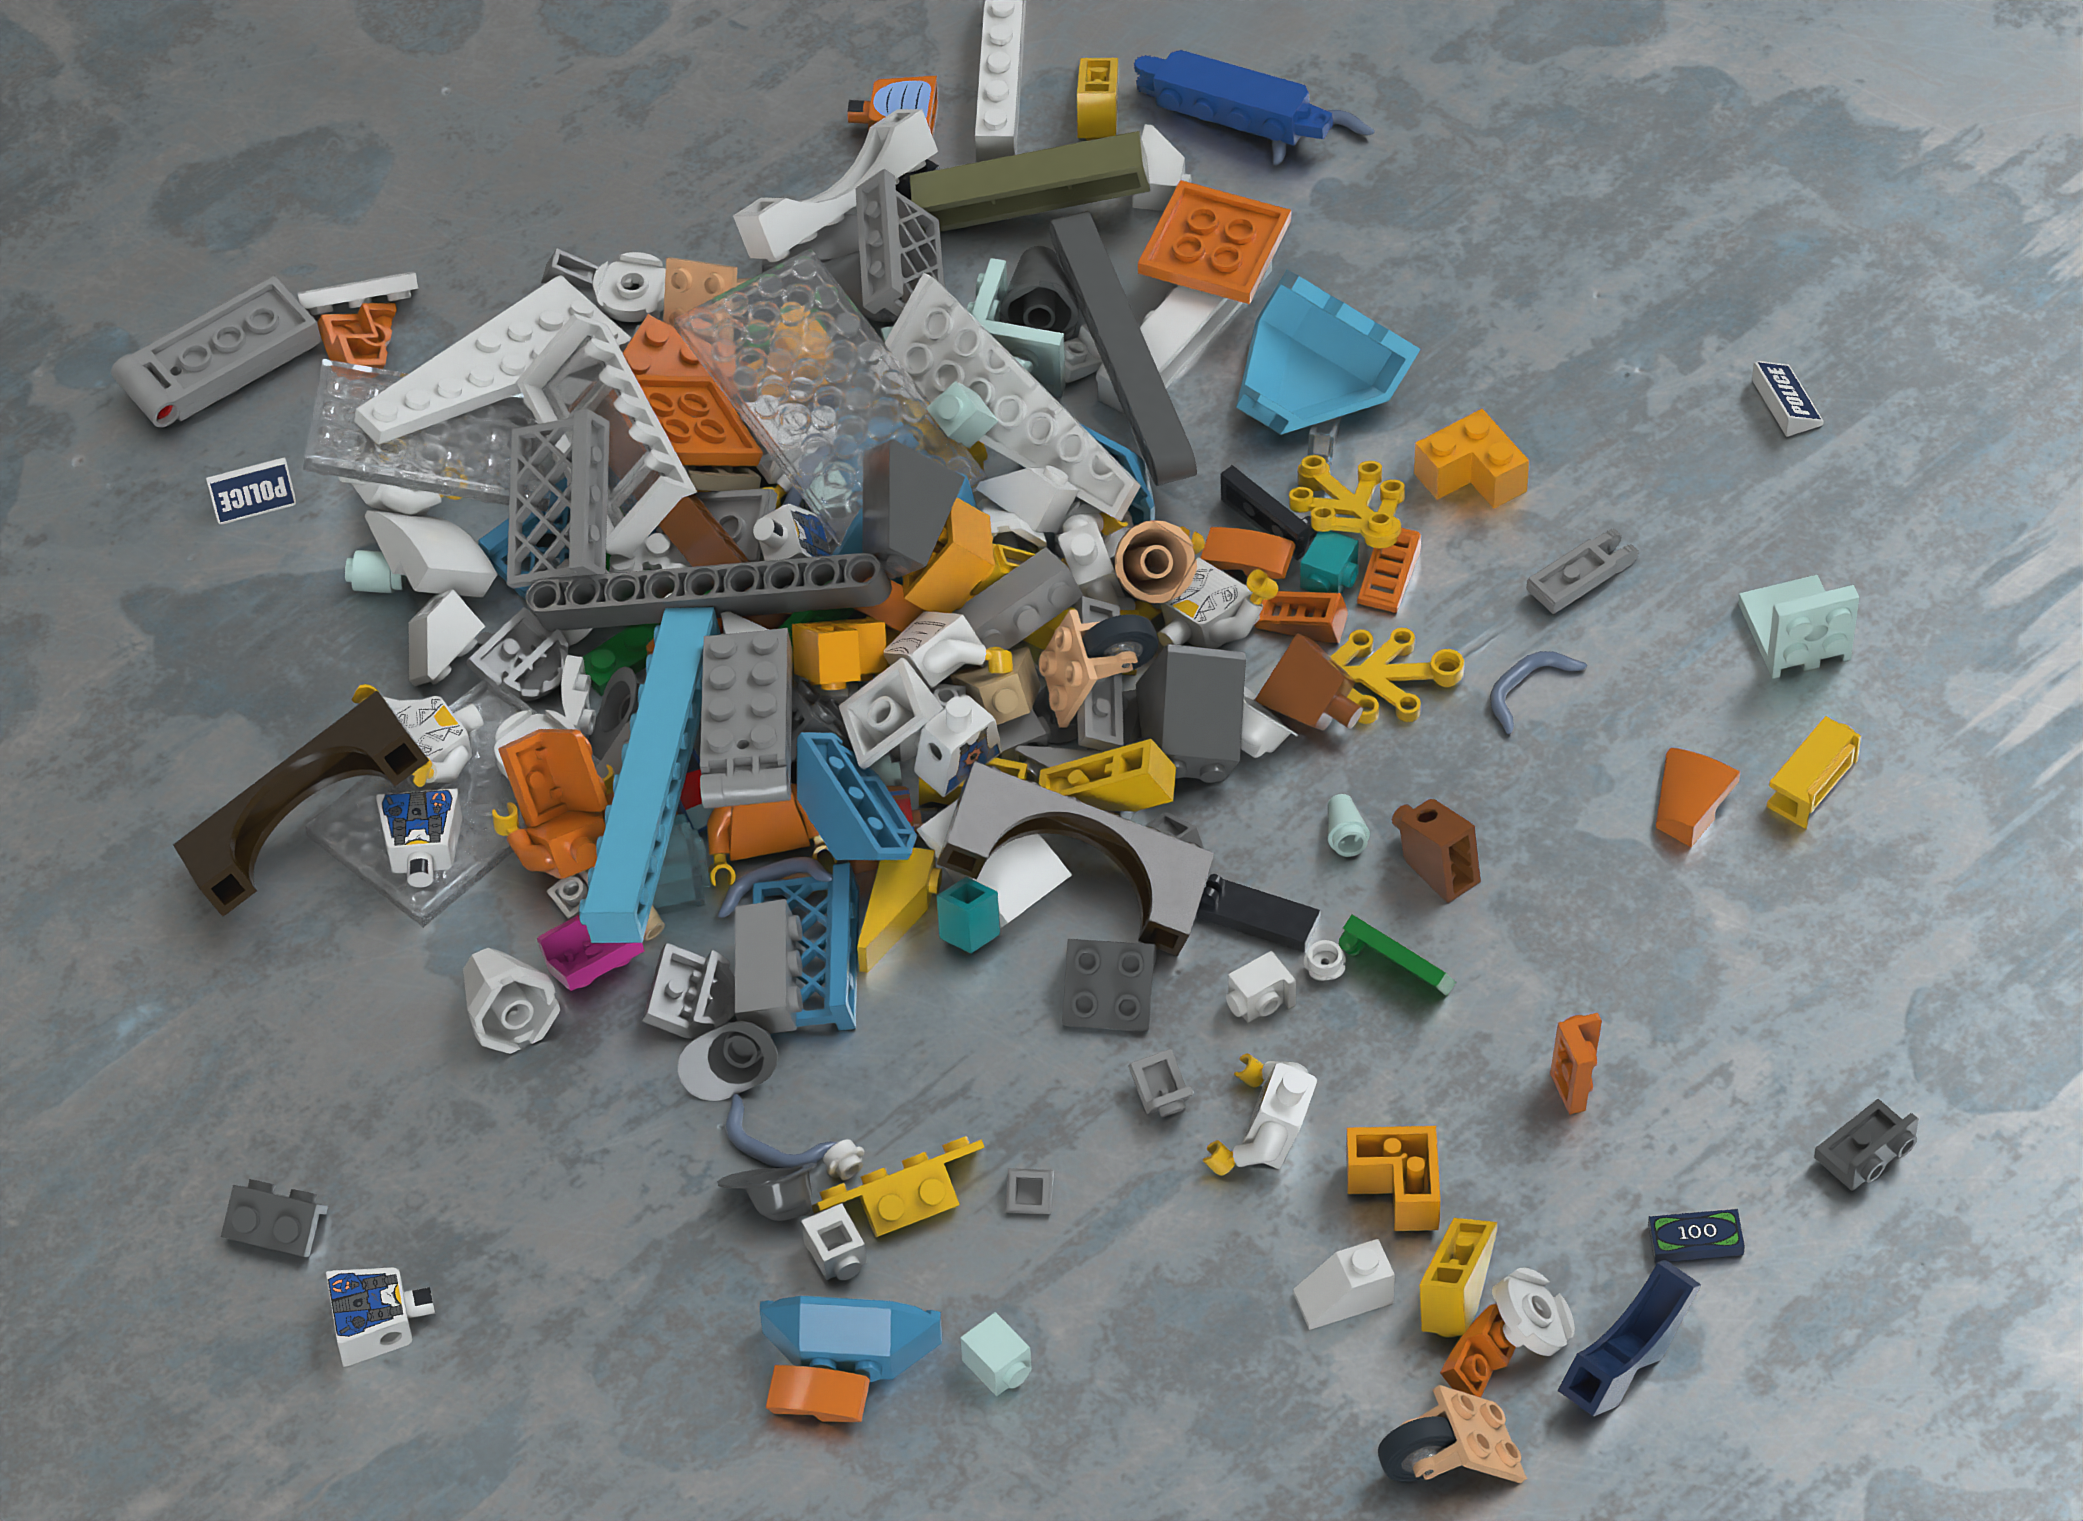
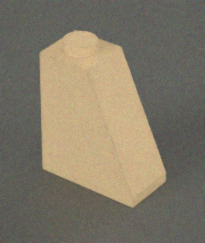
(1003, 694)

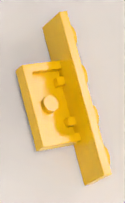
(906, 1195)

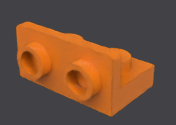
(1575, 1058)

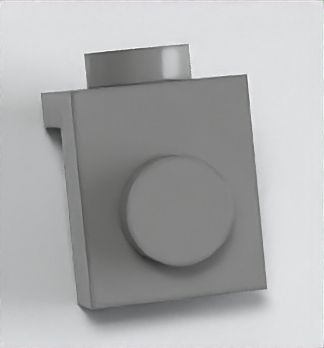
(1160, 1083)

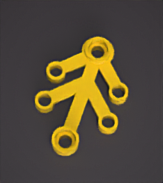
(1378, 528)
(1377, 673)

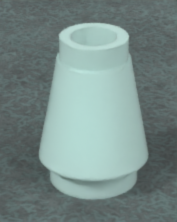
(1346, 826)

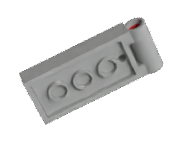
(217, 353)
(746, 718)

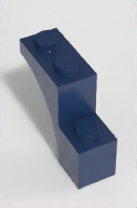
(1634, 1341)

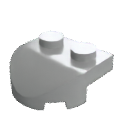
(523, 657)
(690, 992)

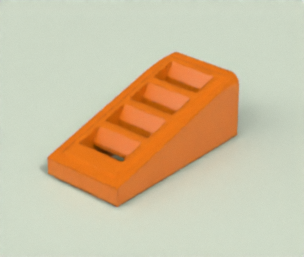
(1406, 550)
(1324, 626)

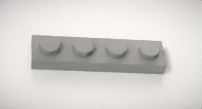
(1102, 710)

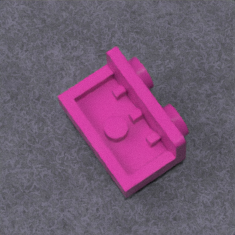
(577, 960)

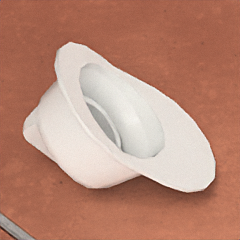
(1261, 727)

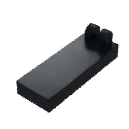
(1265, 511)
(1258, 913)

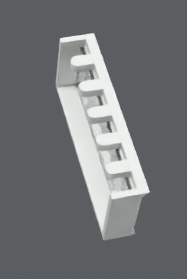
(589, 371)

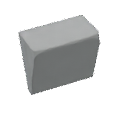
(1029, 1191)

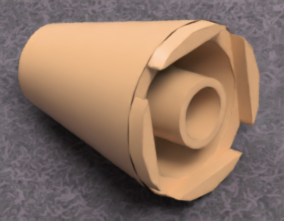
(1155, 561)

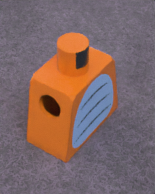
(897, 94)

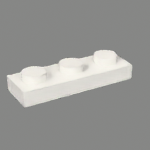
(359, 292)

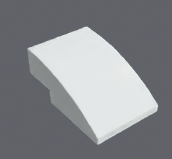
(432, 553)
(1018, 870)

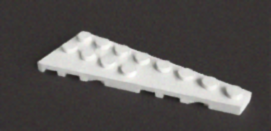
(946, 344)
(479, 366)

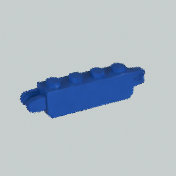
(1232, 96)

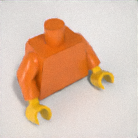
(758, 831)
(559, 845)

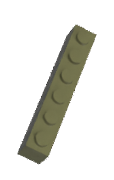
(1033, 181)

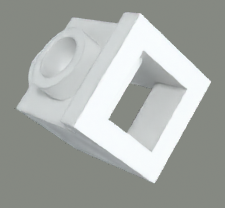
(1260, 988)
(834, 1243)

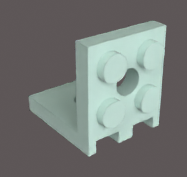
(1039, 346)
(1800, 622)

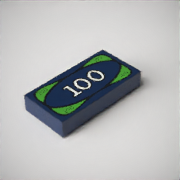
(1696, 1235)

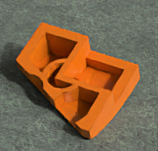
(359, 336)
(1691, 793)

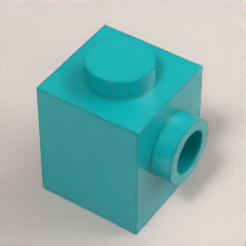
(1330, 563)
(968, 914)

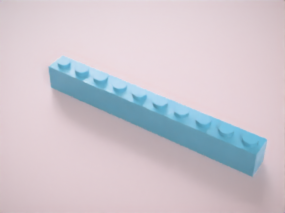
(649, 781)

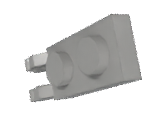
(1580, 570)

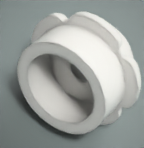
(1325, 952)
(844, 1160)

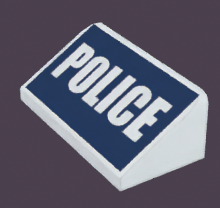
(1785, 397)
(251, 491)

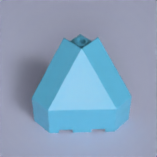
(1317, 359)

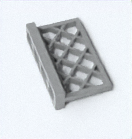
(880, 248)
(584, 496)

